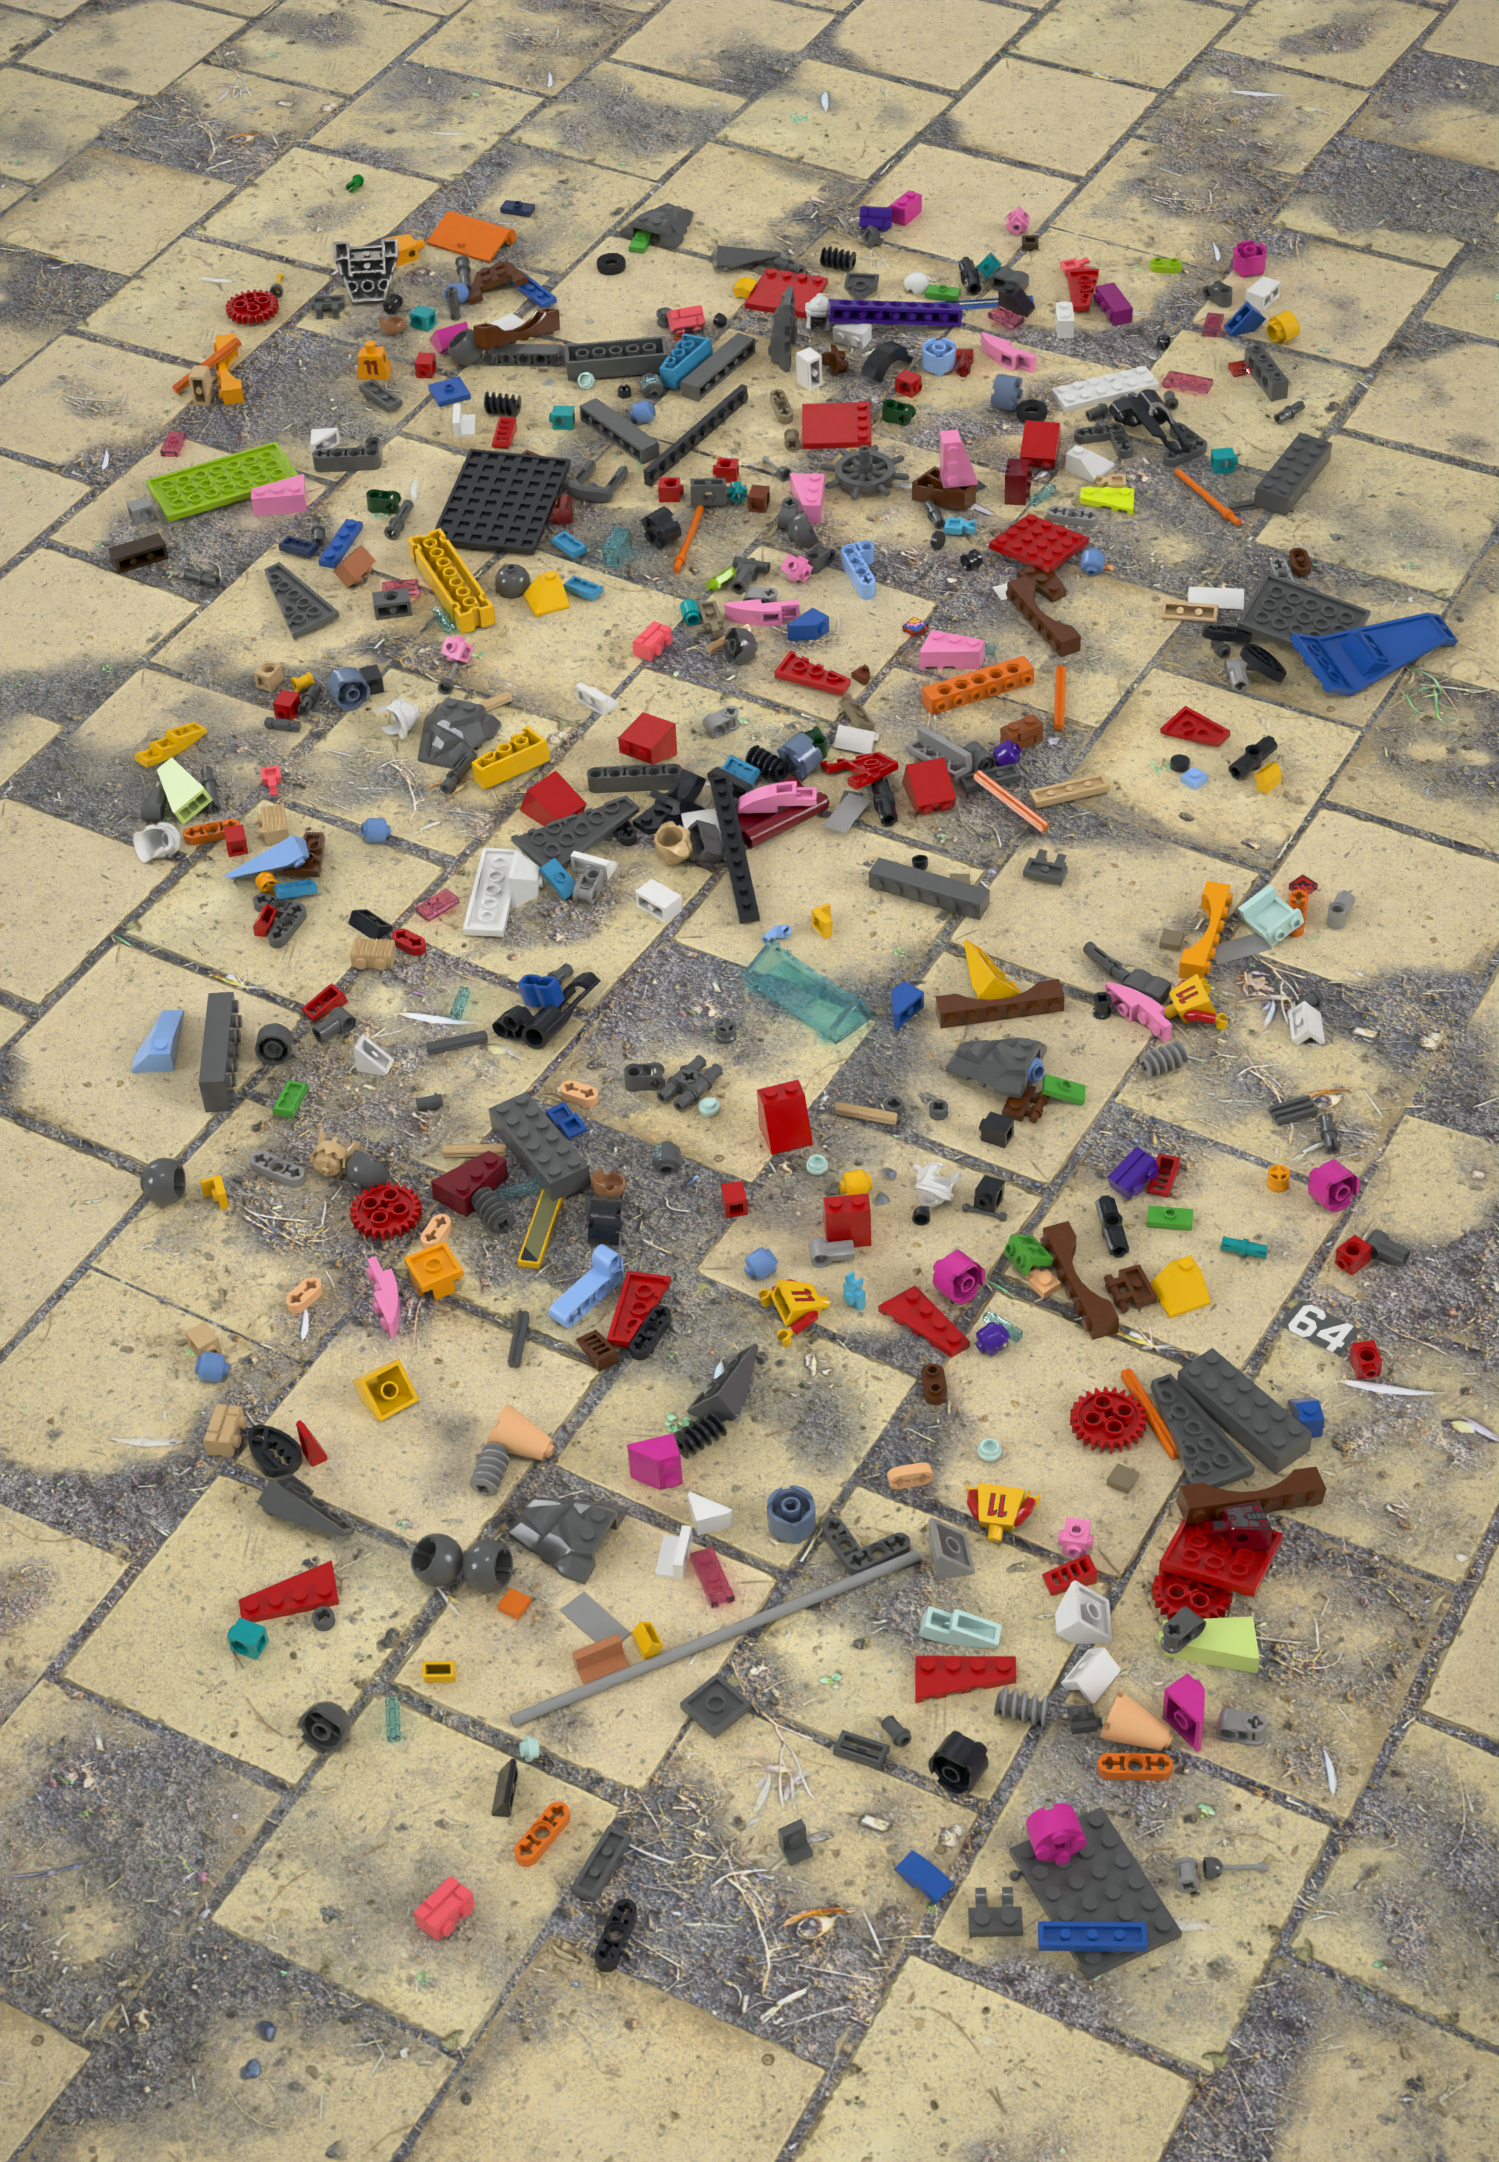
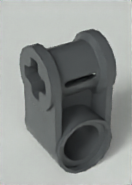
(1218, 293)
(787, 511)
(820, 557)
(642, 1076)
(1181, 1630)

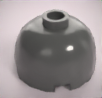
(801, 531)
(512, 581)
(740, 646)
(365, 1172)
(325, 1726)

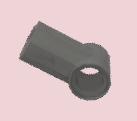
(744, 576)
(154, 807)
(338, 1021)
(1386, 1249)

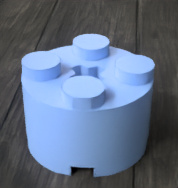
(939, 356)

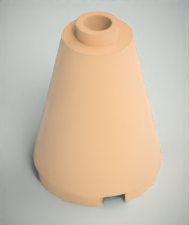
(520, 1435)
(1135, 1725)

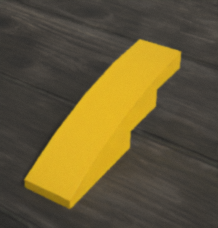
(174, 742)

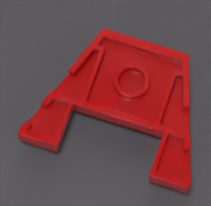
(865, 767)

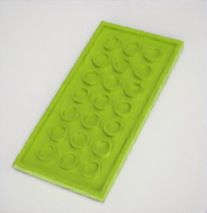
(219, 481)

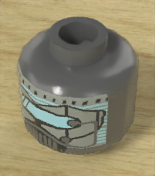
(651, 385)
(667, 1158)

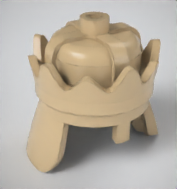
(330, 1157)

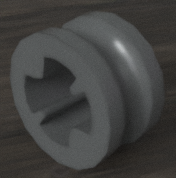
(894, 1100)
(938, 1109)
(319, 1614)

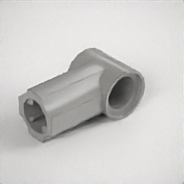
(1237, 674)
(1339, 909)
(824, 1252)

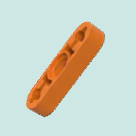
(199, 834)
(1303, 896)
(1141, 1758)
(541, 1845)

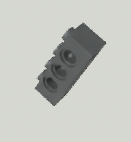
(1266, 373)

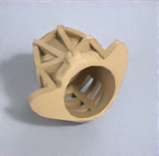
(673, 843)

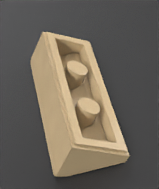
(1189, 611)

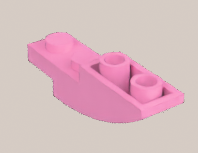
(1006, 355)
(761, 614)
(769, 797)
(1139, 1006)
(385, 1295)

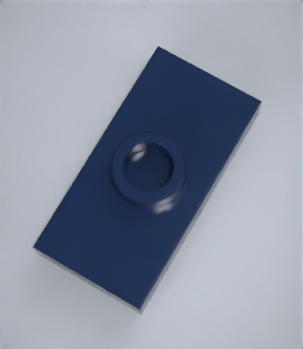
(517, 208)
(298, 547)

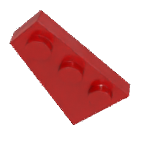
(1195, 727)

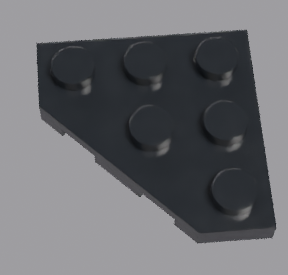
(653, 818)

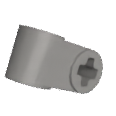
(762, 593)
(721, 723)
(589, 885)
(1240, 1726)

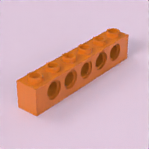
(977, 685)

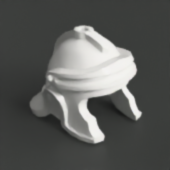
(817, 308)
(404, 715)
(156, 841)
(931, 1188)

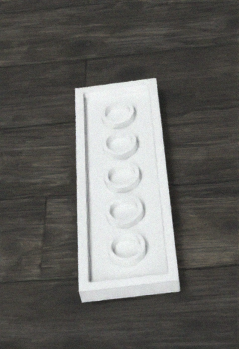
(1104, 388)
(490, 894)

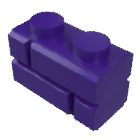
(876, 216)
(1133, 1173)

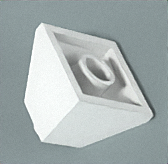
(1086, 463)
(524, 880)
(1084, 1616)

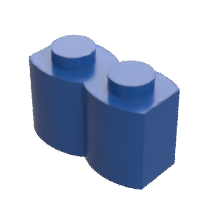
(540, 991)

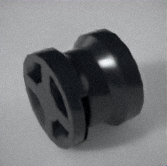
(971, 560)

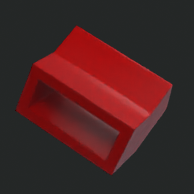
(266, 914)

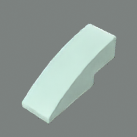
(959, 1629)

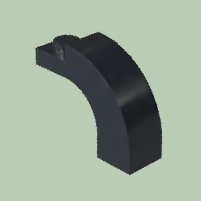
(882, 358)
(681, 794)

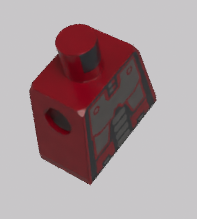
(1244, 1526)

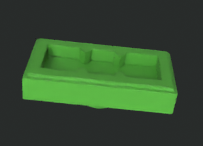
(640, 241)
(942, 292)
(1063, 1089)
(290, 1099)
(1170, 1218)

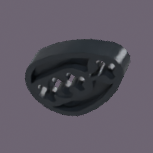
(1263, 662)
(275, 1440)

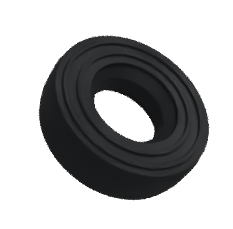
(618, 267)
(1034, 405)

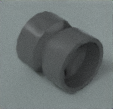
(980, 757)

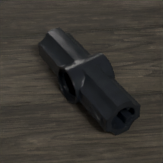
(969, 276)
(1253, 757)
(884, 802)
(1112, 1226)

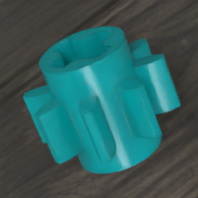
(737, 492)

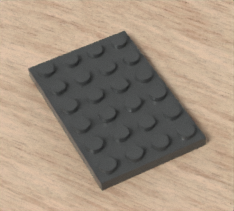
(1288, 608)
(1098, 1886)

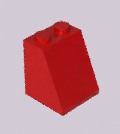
(1041, 443)
(649, 739)
(929, 786)
(551, 800)
(784, 1117)
(848, 1219)

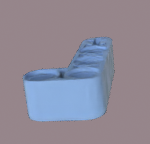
(854, 562)
(590, 1288)

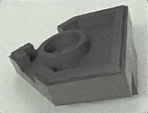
(861, 284)

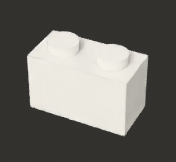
(1263, 293)
(1064, 320)
(852, 334)
(809, 368)
(658, 900)

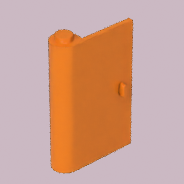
(470, 236)

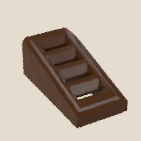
(603, 1361)

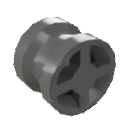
(662, 320)
(725, 1030)

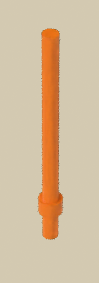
(1226, 513)
(681, 556)

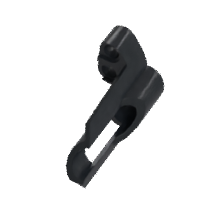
(1151, 412)
(538, 1030)

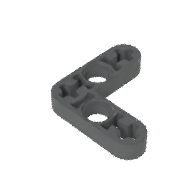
(1114, 432)
(1197, 448)
(286, 917)
(858, 1554)

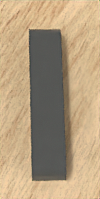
(533, 352)
(632, 778)

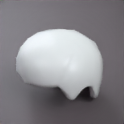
(917, 282)

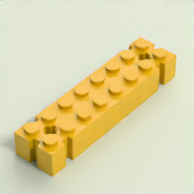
(451, 581)

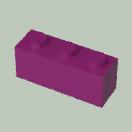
(1113, 304)

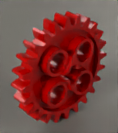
(252, 307)
(385, 1211)
(1108, 1419)
(1174, 1592)

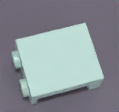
(1270, 915)

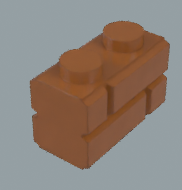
(1023, 732)

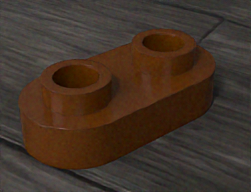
(1300, 561)
(934, 1379)

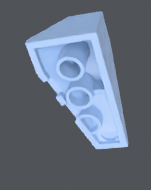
(283, 855)
(161, 1044)

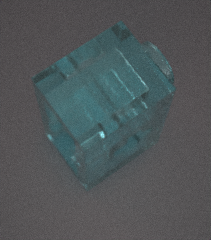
(616, 546)

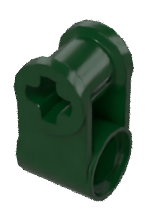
(895, 412)
(380, 501)
(819, 740)

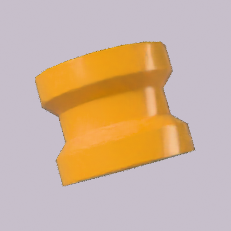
(265, 882)
(1278, 1178)

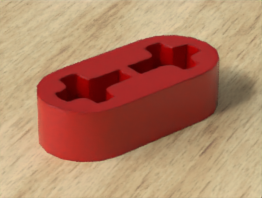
(409, 942)

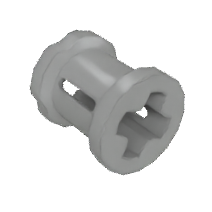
(1187, 1875)

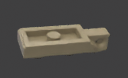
(711, 618)
(856, 713)

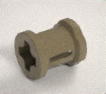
(791, 439)

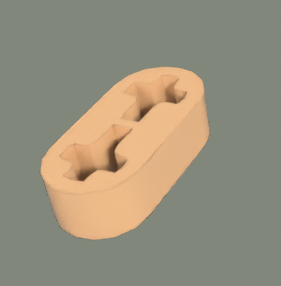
(579, 1093)
(433, 1231)
(304, 1295)
(910, 1475)

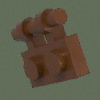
(1020, 1107)
(1137, 1287)

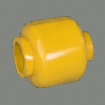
(855, 1182)

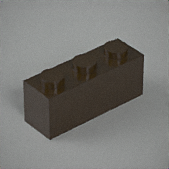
(138, 553)

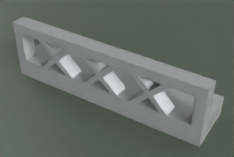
(936, 744)

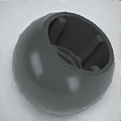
(463, 348)
(163, 1181)
(437, 1560)
(487, 1565)

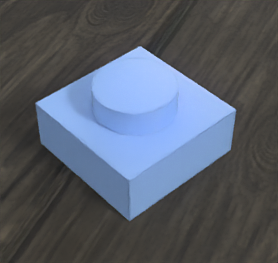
(1194, 778)

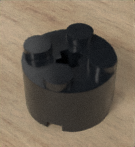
(661, 527)
(604, 1222)
(959, 1763)

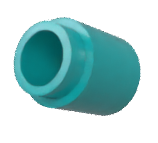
(690, 612)

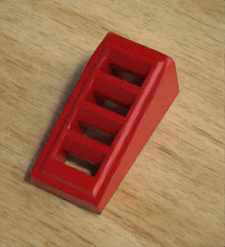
(505, 430)
(325, 995)
(1167, 1161)
(310, 1446)
(1074, 1566)

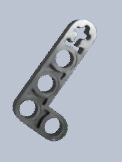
(349, 459)

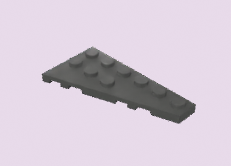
(299, 604)
(575, 832)
(1201, 1444)

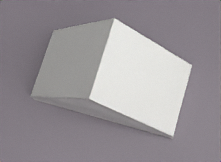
(324, 438)
(371, 1058)
(708, 1515)

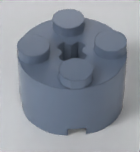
(1006, 392)
(348, 688)
(800, 755)
(791, 1514)

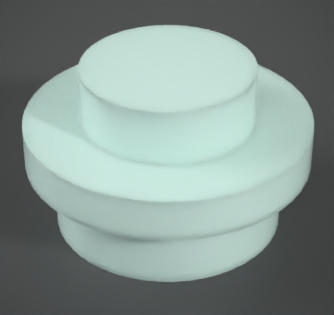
(586, 380)
(709, 1107)
(817, 1165)
(989, 1449)
(529, 1748)

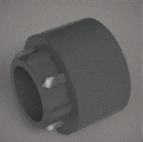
(274, 1044)

